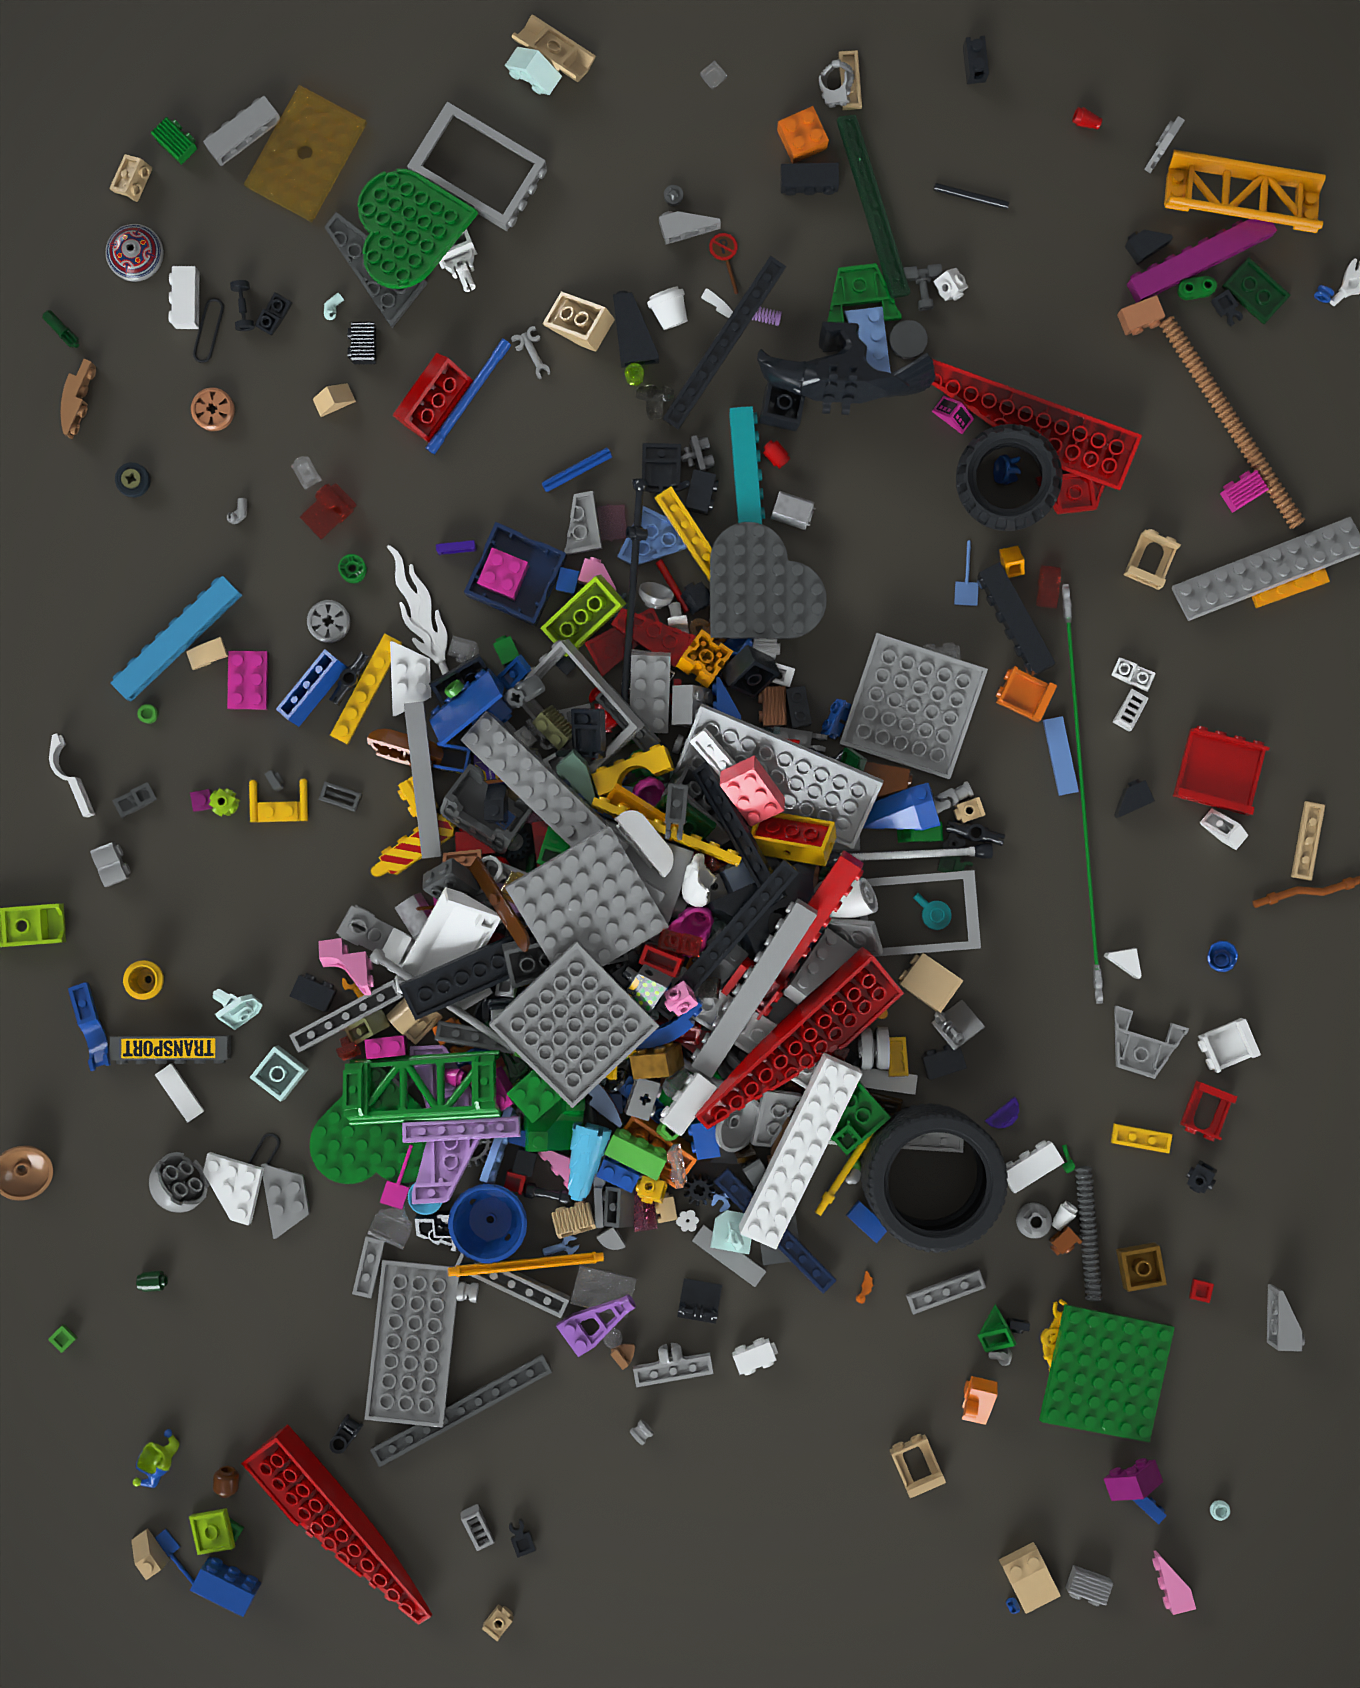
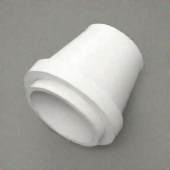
(669, 307)

